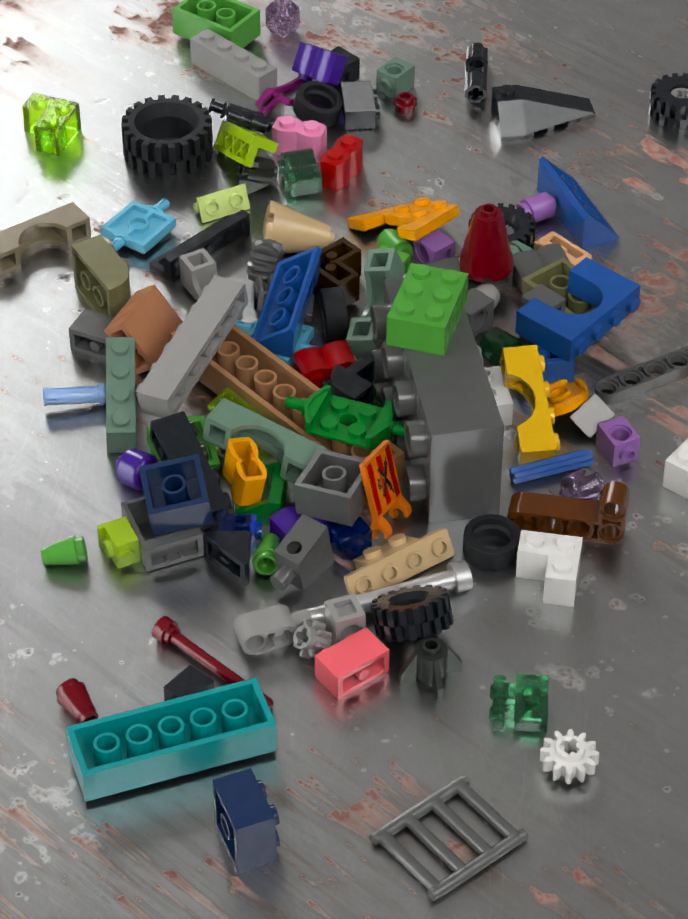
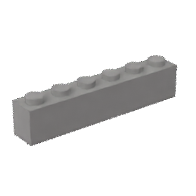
(192, 347)

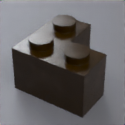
(341, 267)

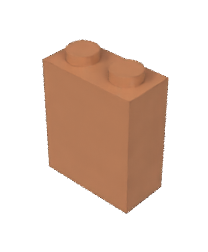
(150, 321)

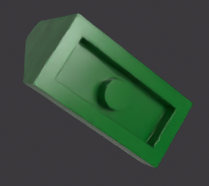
(276, 498)

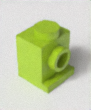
(119, 542)

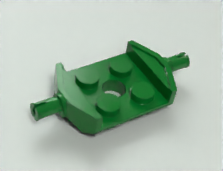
(327, 413)

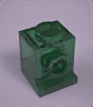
(493, 343)

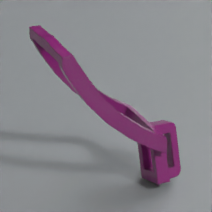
(278, 98)

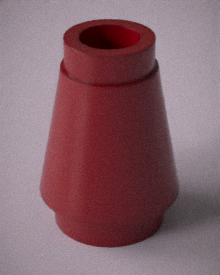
(76, 700)

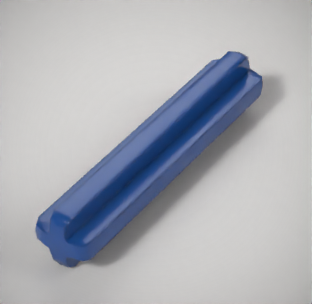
(551, 466)

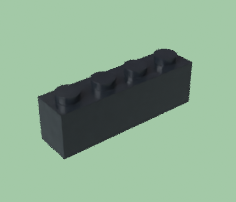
(176, 438)

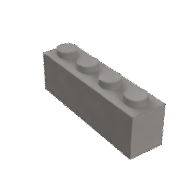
(232, 64)

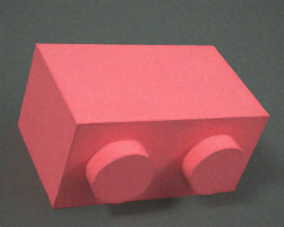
(351, 663)

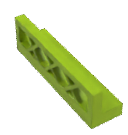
(242, 143)

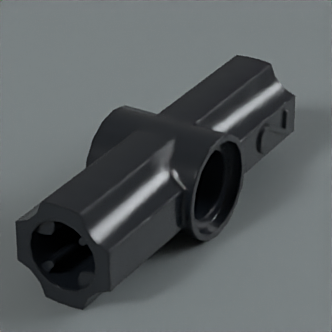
(476, 72)

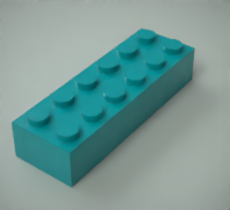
(171, 739)

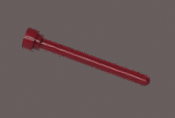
(167, 632)

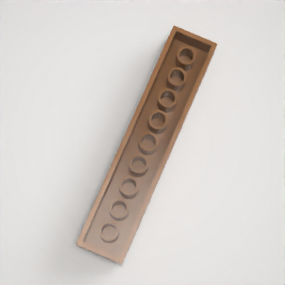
(265, 383)

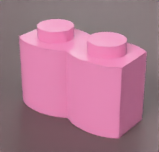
(297, 135)

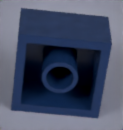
(176, 495)
(245, 820)

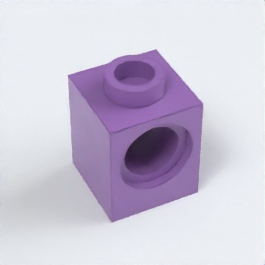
(433, 247)
(618, 441)

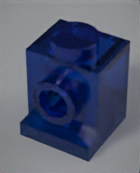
(241, 522)
(350, 539)

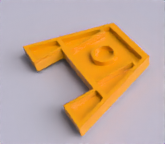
(413, 218)

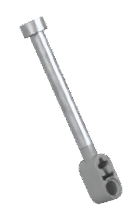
(276, 625)

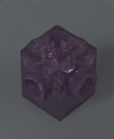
(282, 17)

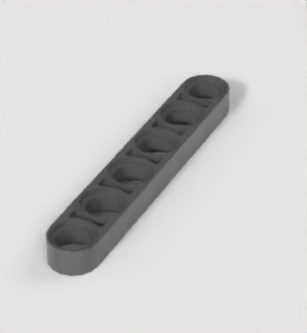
(640, 374)

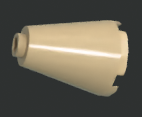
(294, 229)

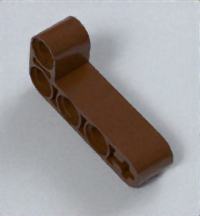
(593, 520)

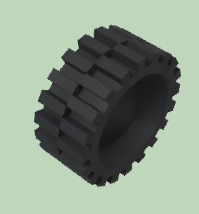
(167, 119)

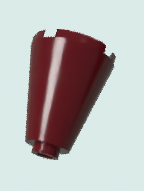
(486, 246)

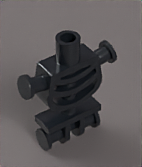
(242, 116)

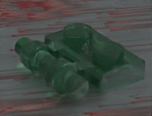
(530, 703)

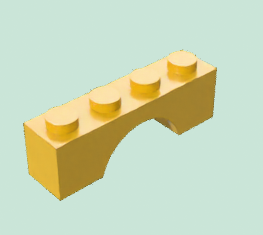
(523, 373)

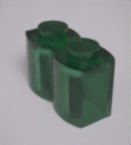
(300, 172)

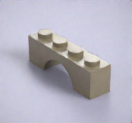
(59, 226)

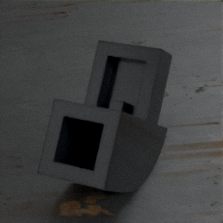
(355, 381)

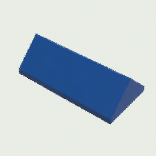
(574, 207)
(288, 302)

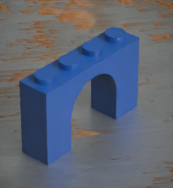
(572, 334)

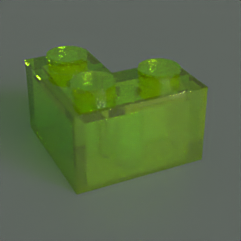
(52, 121)

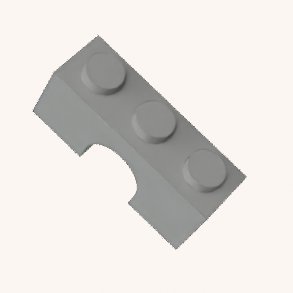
(197, 271)

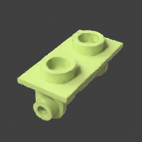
(222, 203)

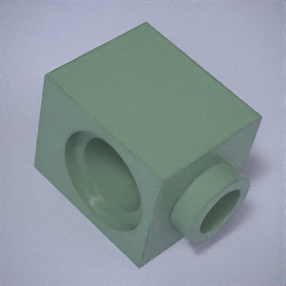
(395, 77)

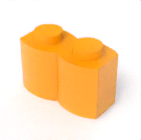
(244, 471)

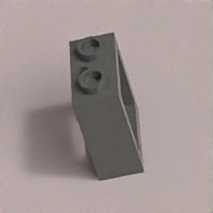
(164, 549)

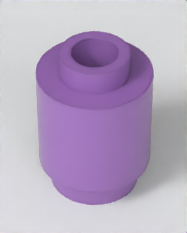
(539, 206)

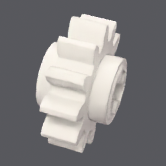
(569, 756)

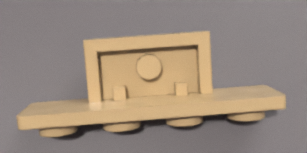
(397, 560)

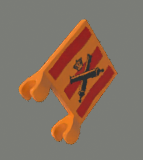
(383, 489)

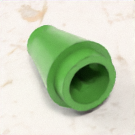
(65, 552)
(264, 557)

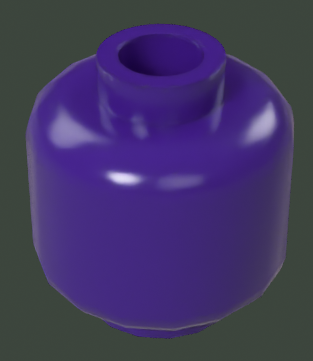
(128, 467)

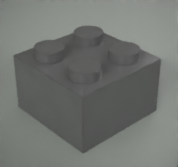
(331, 488)

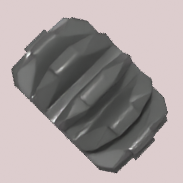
(264, 258)

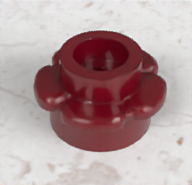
(405, 103)

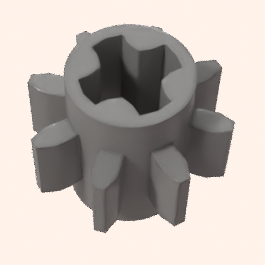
(311, 638)

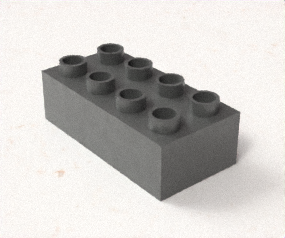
(447, 419)

